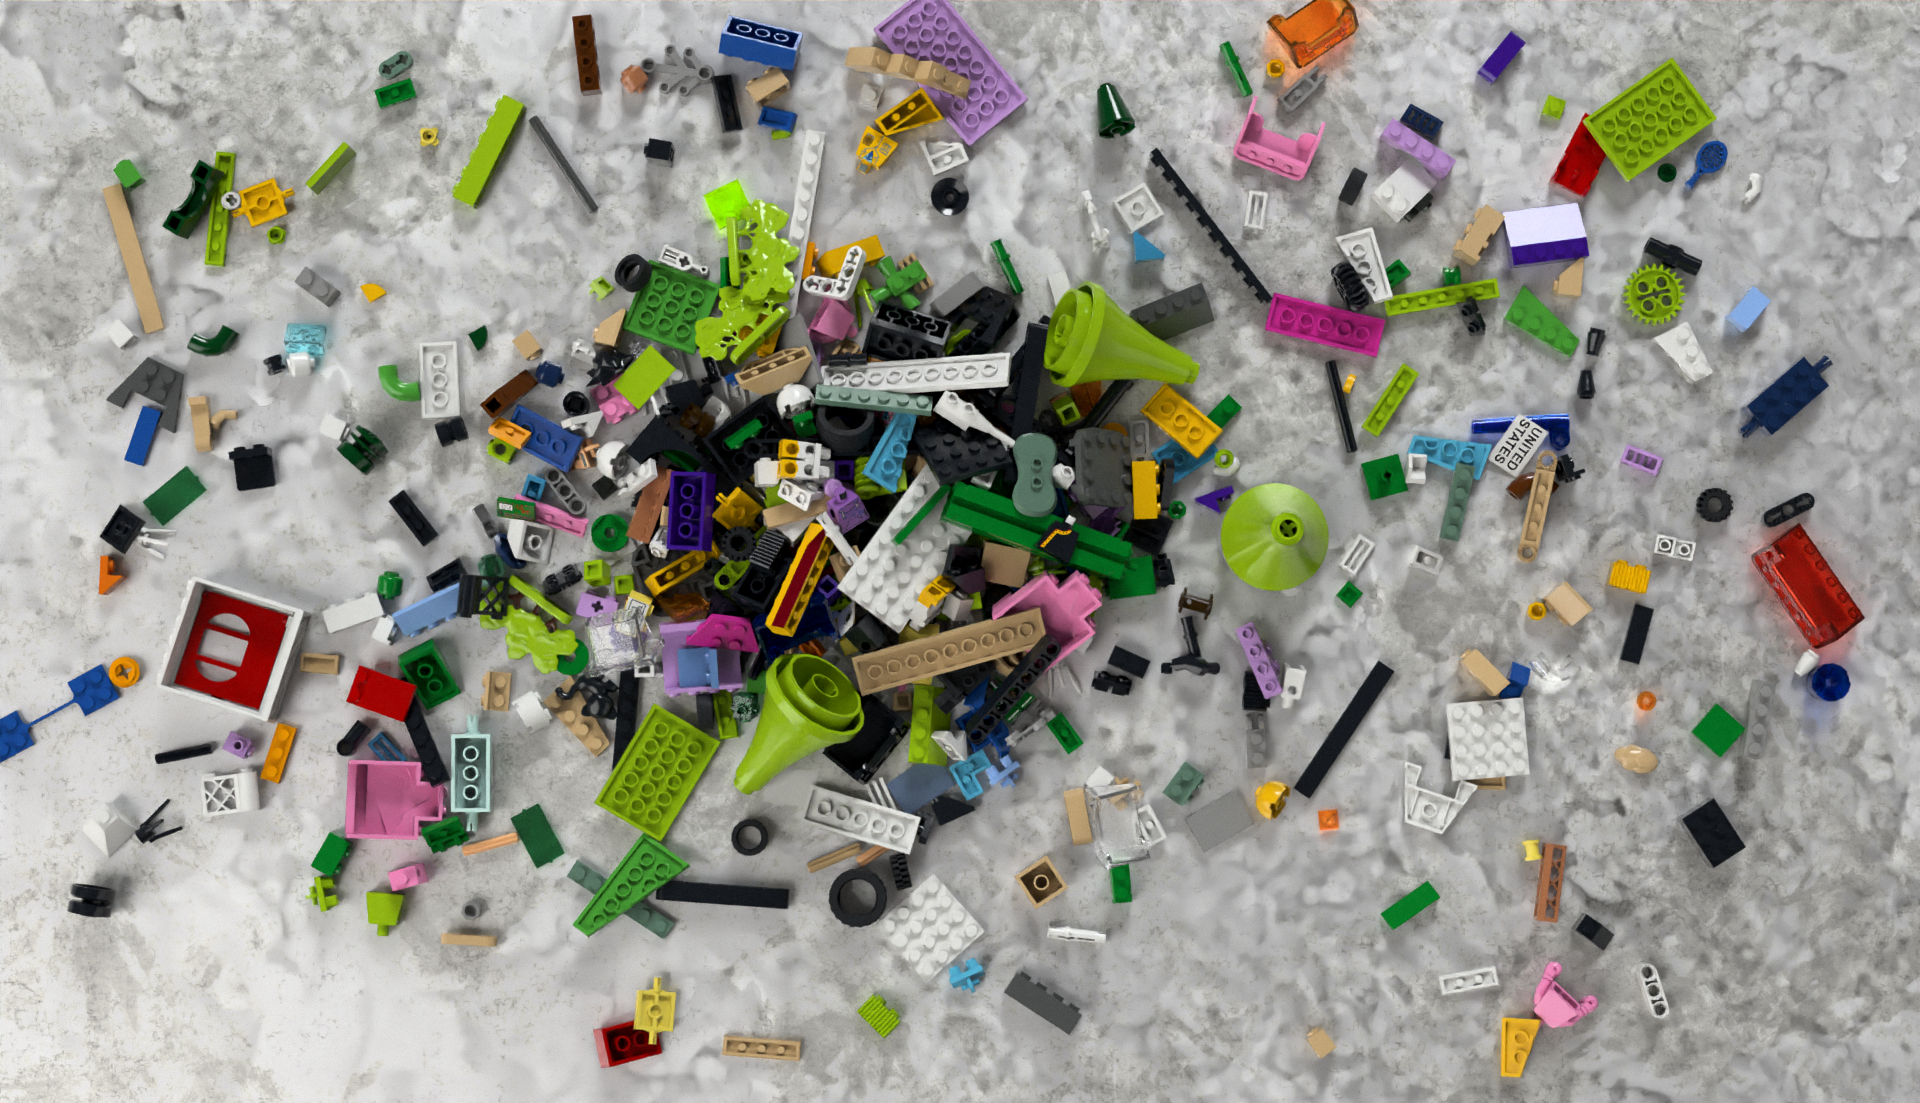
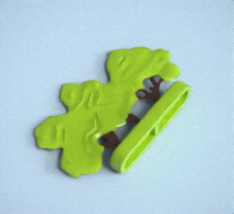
(527, 630)

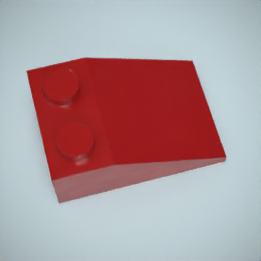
(381, 693)
(623, 1044)

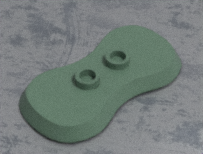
(1034, 489)

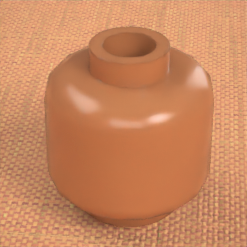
(634, 79)

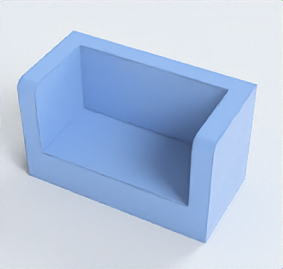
(1748, 309)

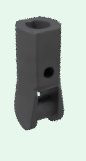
(484, 518)

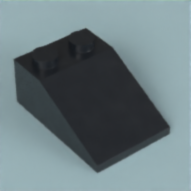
(759, 590)

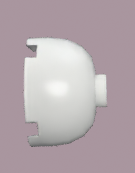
(794, 400)
(613, 459)

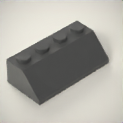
(1175, 313)

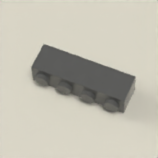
(1043, 1003)

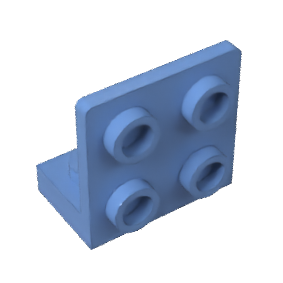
(698, 667)

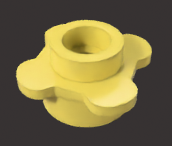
(424, 136)

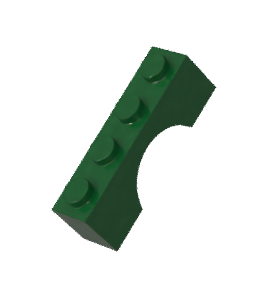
(204, 183)

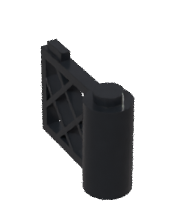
(471, 594)

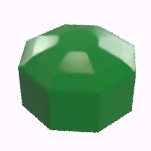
(1177, 510)

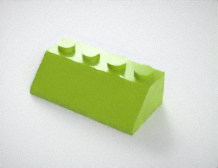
(925, 720)

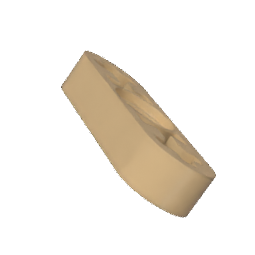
(468, 939)

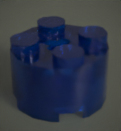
(1817, 683)

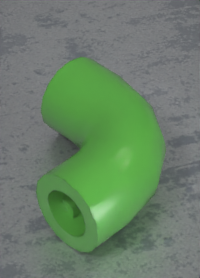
(395, 387)

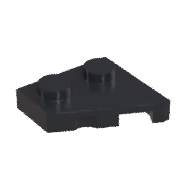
(723, 605)

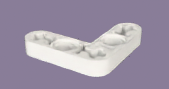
(839, 285)

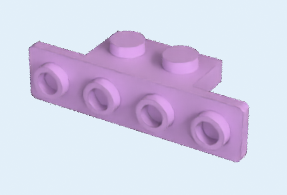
(1261, 660)

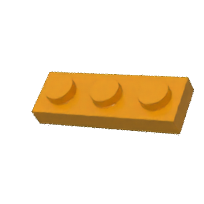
(278, 753)

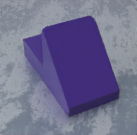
(1209, 500)

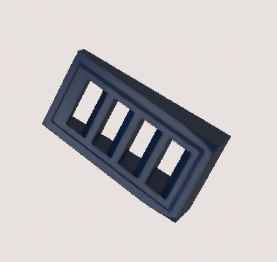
(1423, 130)

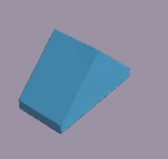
(1145, 251)

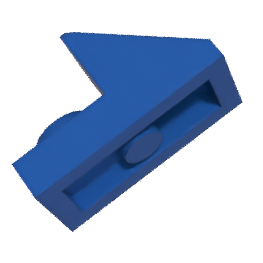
(1518, 678)

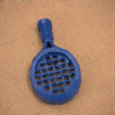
(1695, 177)

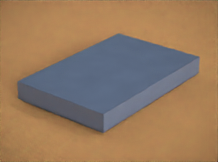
(919, 786)

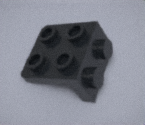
(253, 467)

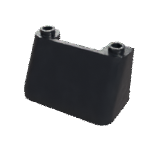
(872, 744)

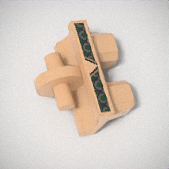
(586, 455)

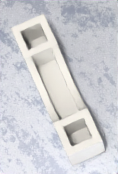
(766, 472)

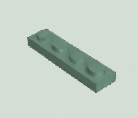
(1457, 501)

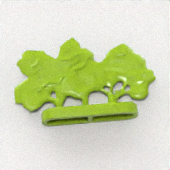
(767, 252)
(740, 312)

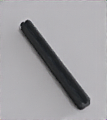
(1341, 406)

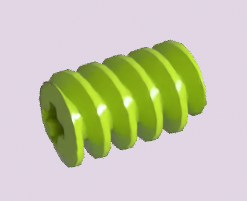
(863, 485)

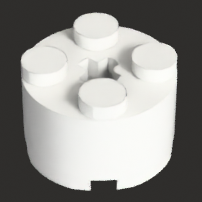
(531, 712)

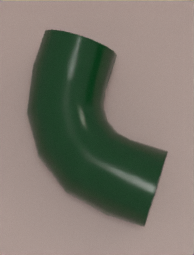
(213, 346)

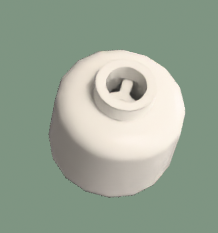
(300, 364)

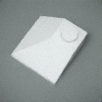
(530, 540)
(108, 829)

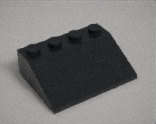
(733, 460)

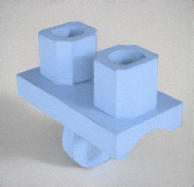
(995, 776)

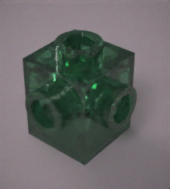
(745, 706)

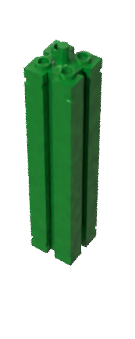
(1001, 521)

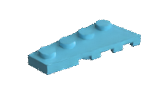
(1457, 451)
(888, 456)

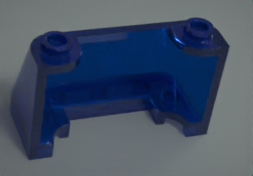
(814, 623)

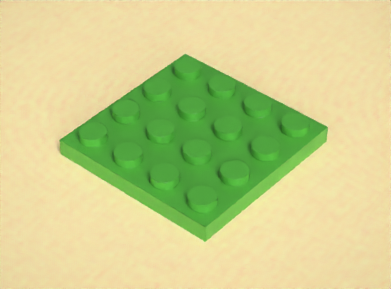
(671, 307)

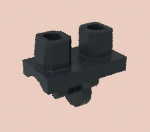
(1163, 571)

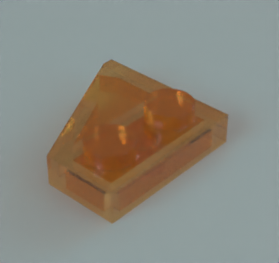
(1085, 396)
(683, 606)

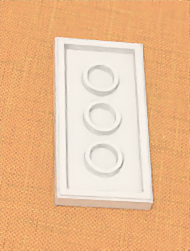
(439, 380)

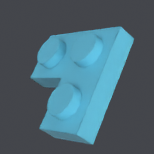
(965, 772)

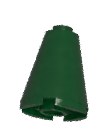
(1112, 113)

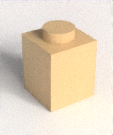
(528, 346)
(1320, 1042)

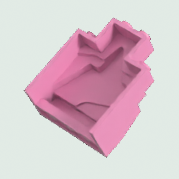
(1062, 608)
(390, 800)

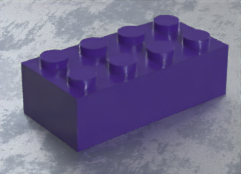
(691, 511)

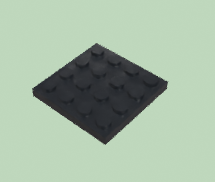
(959, 453)

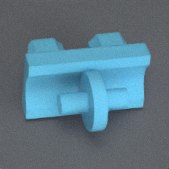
(966, 979)

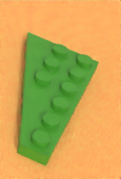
(636, 877)

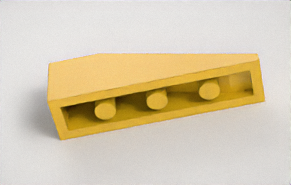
(679, 570)

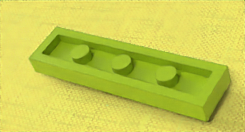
(1389, 400)

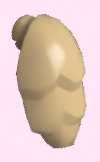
(1636, 759)

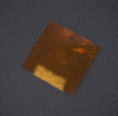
(1328, 819)

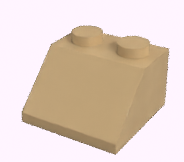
(767, 87)
(1566, 604)

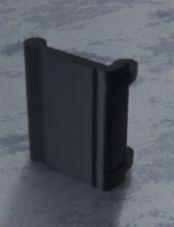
(713, 369)

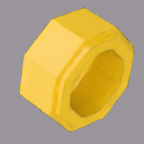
(1275, 68)
(1536, 611)

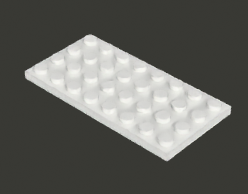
(891, 577)

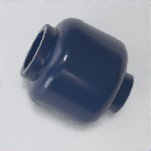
(549, 374)

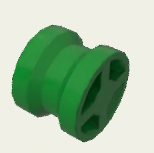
(1451, 275)

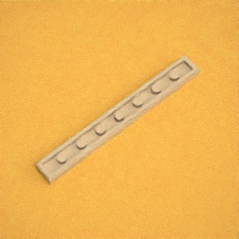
(133, 258)

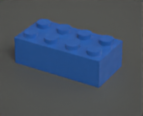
(760, 43)

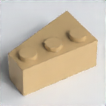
(1478, 235)

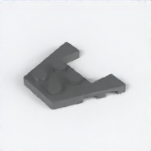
(157, 384)

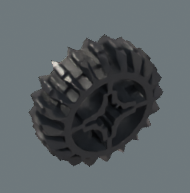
(1350, 286)

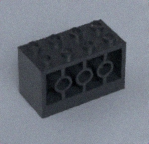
(905, 334)

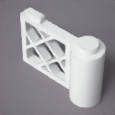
(245, 791)

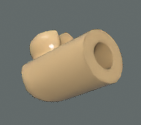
(222, 415)

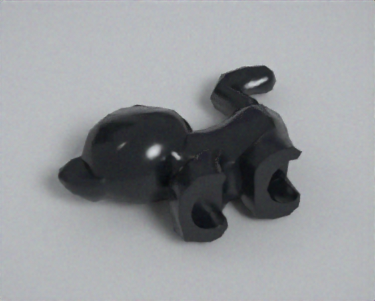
(599, 704)

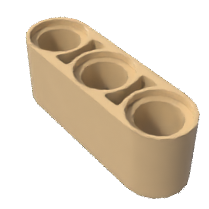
(1077, 816)

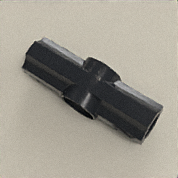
(1672, 256)

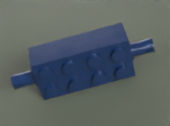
(1785, 397)

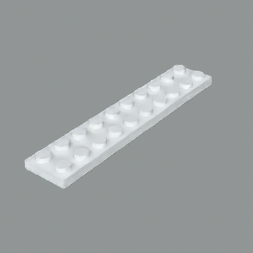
(924, 374)

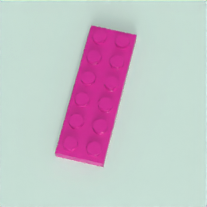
(1324, 325)

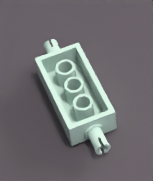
(472, 773)

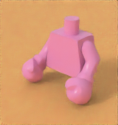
(832, 321)
(1555, 1005)

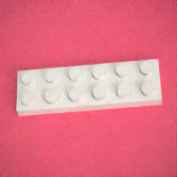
(860, 819)

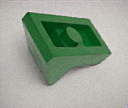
(804, 424)

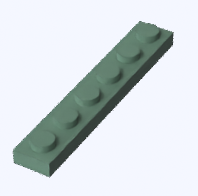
(873, 400)
(640, 912)

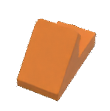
(107, 581)

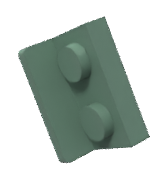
(1183, 784)

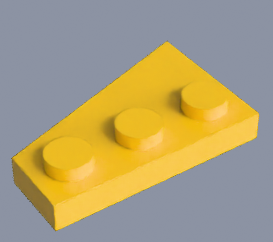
(1516, 1044)

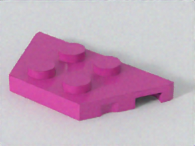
(725, 633)

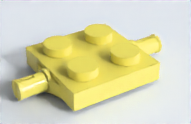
(654, 1010)

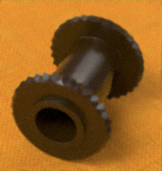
(1197, 604)

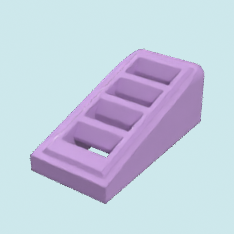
(1659, 460)

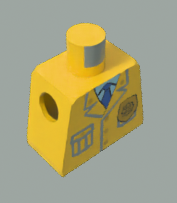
(874, 150)

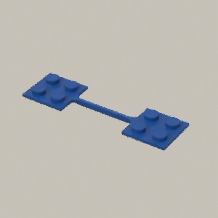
(89, 690)

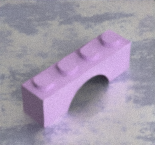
(1429, 155)

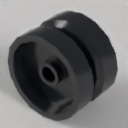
(91, 900)

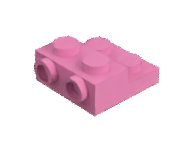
(612, 402)

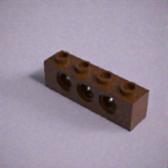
(587, 55)

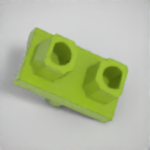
(325, 901)

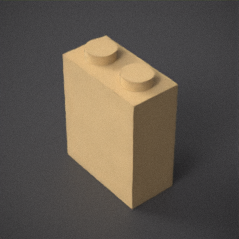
(1005, 564)

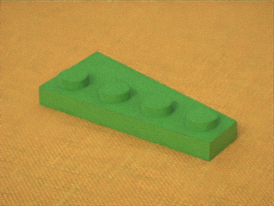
(1540, 323)

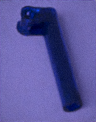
(1556, 424)

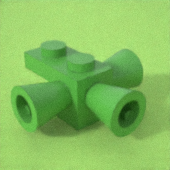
(899, 283)

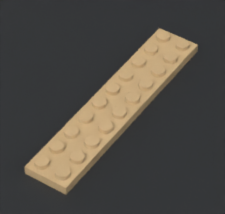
(948, 651)

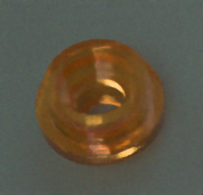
(1652, 700)

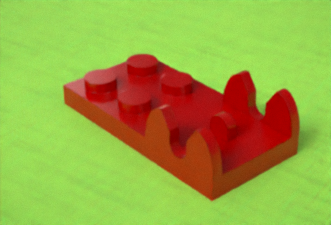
(1579, 162)

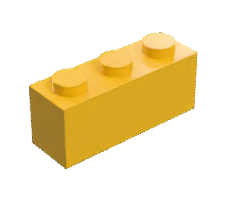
(1145, 490)

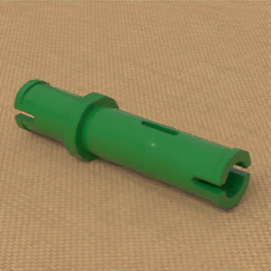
(1236, 69)
(1007, 267)

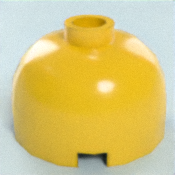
(1271, 798)

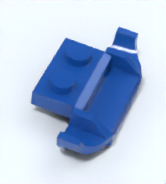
(995, 738)

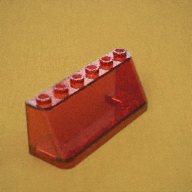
(1807, 587)

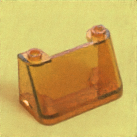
(1314, 29)

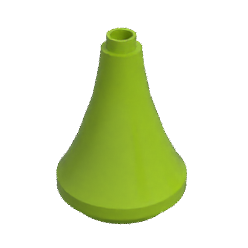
(1098, 342)
(1256, 545)
(803, 711)

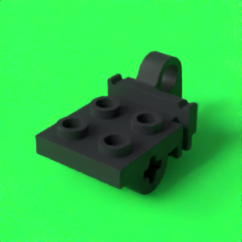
(961, 681)

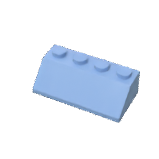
(428, 612)

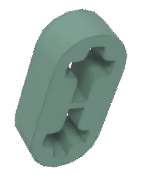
(393, 61)

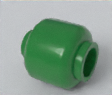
(390, 585)

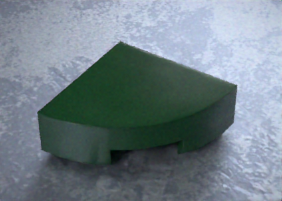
(479, 337)

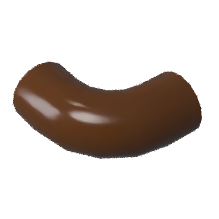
(1522, 485)

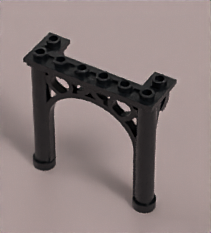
(999, 417)

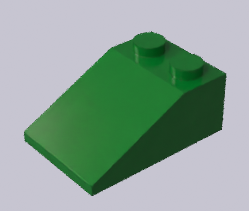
(430, 673)

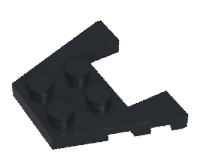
(987, 308)

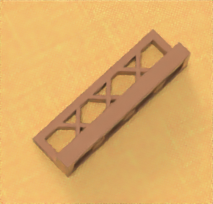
(649, 506)
(1543, 882)

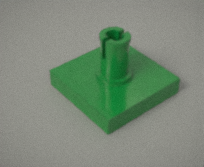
(1384, 477)

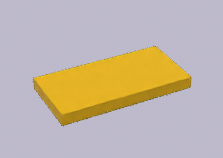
(1181, 421)

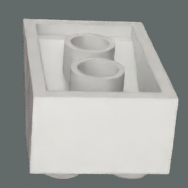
(1403, 189)

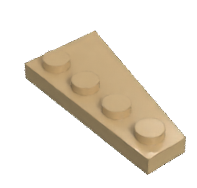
(569, 712)

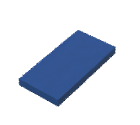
(548, 439)

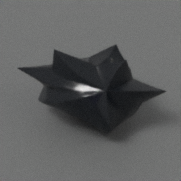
(608, 365)

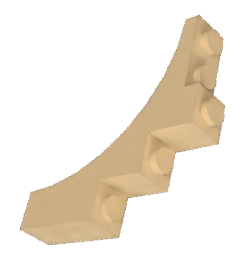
(905, 67)

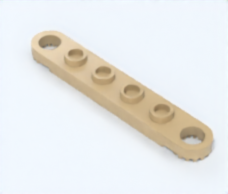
(1537, 506)

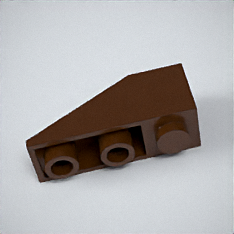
(509, 394)

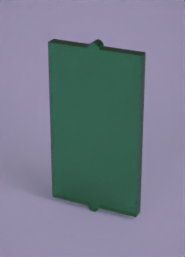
(174, 495)
(537, 835)

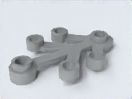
(680, 70)
(1016, 737)

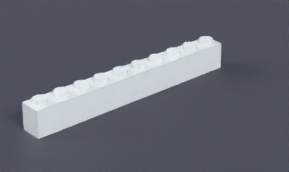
(804, 210)

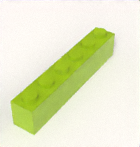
(488, 152)

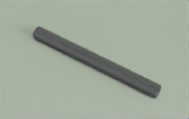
(563, 164)

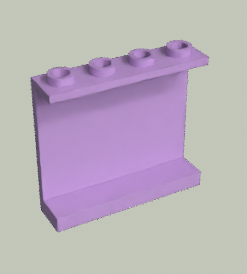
(675, 638)

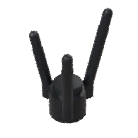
(147, 832)

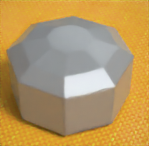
(471, 910)

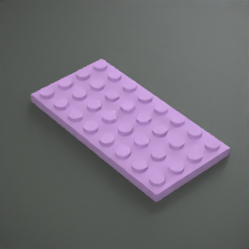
(939, 34)

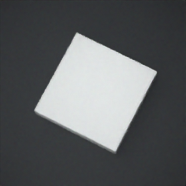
(1138, 208)

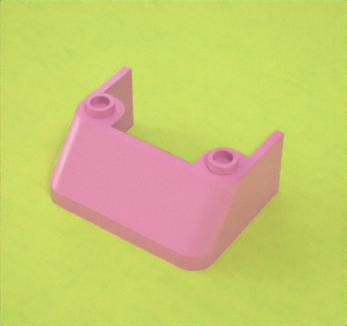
(1273, 150)

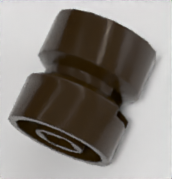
(697, 420)

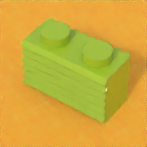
(879, 1016)

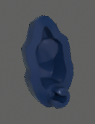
(504, 550)

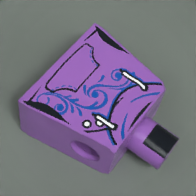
(846, 509)

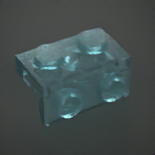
(305, 338)

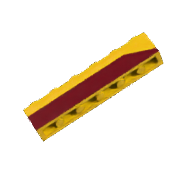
(800, 581)

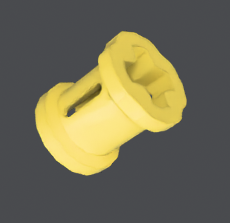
(1532, 849)

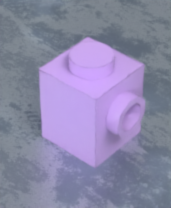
(239, 745)

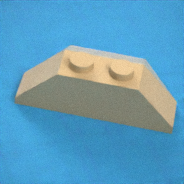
(774, 371)

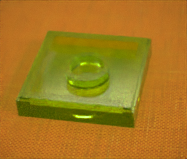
(726, 202)

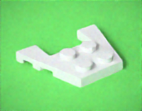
(1429, 808)

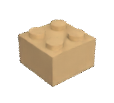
(1040, 882)

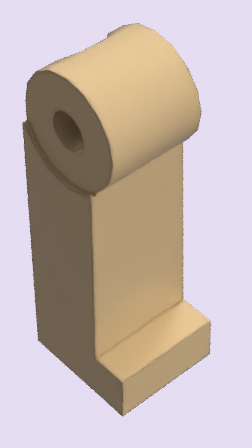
(201, 419)

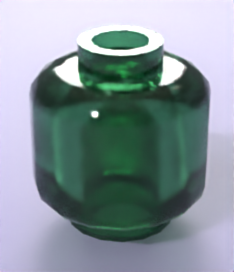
(491, 566)

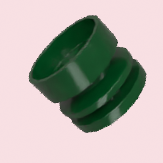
(362, 449)

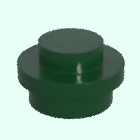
(1666, 172)

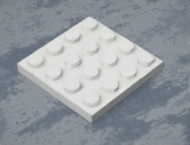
(1487, 739)
(930, 928)

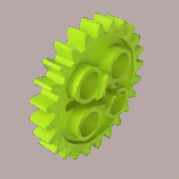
(1658, 310)

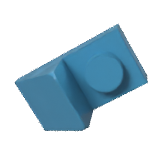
(534, 487)

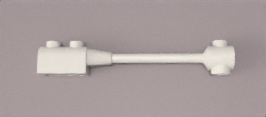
(966, 415)

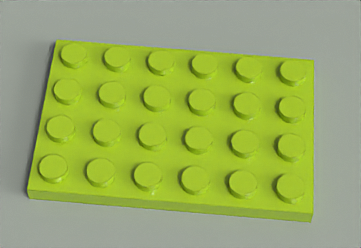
(1649, 119)
(657, 772)

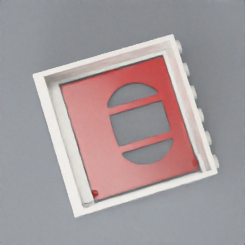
(271, 642)

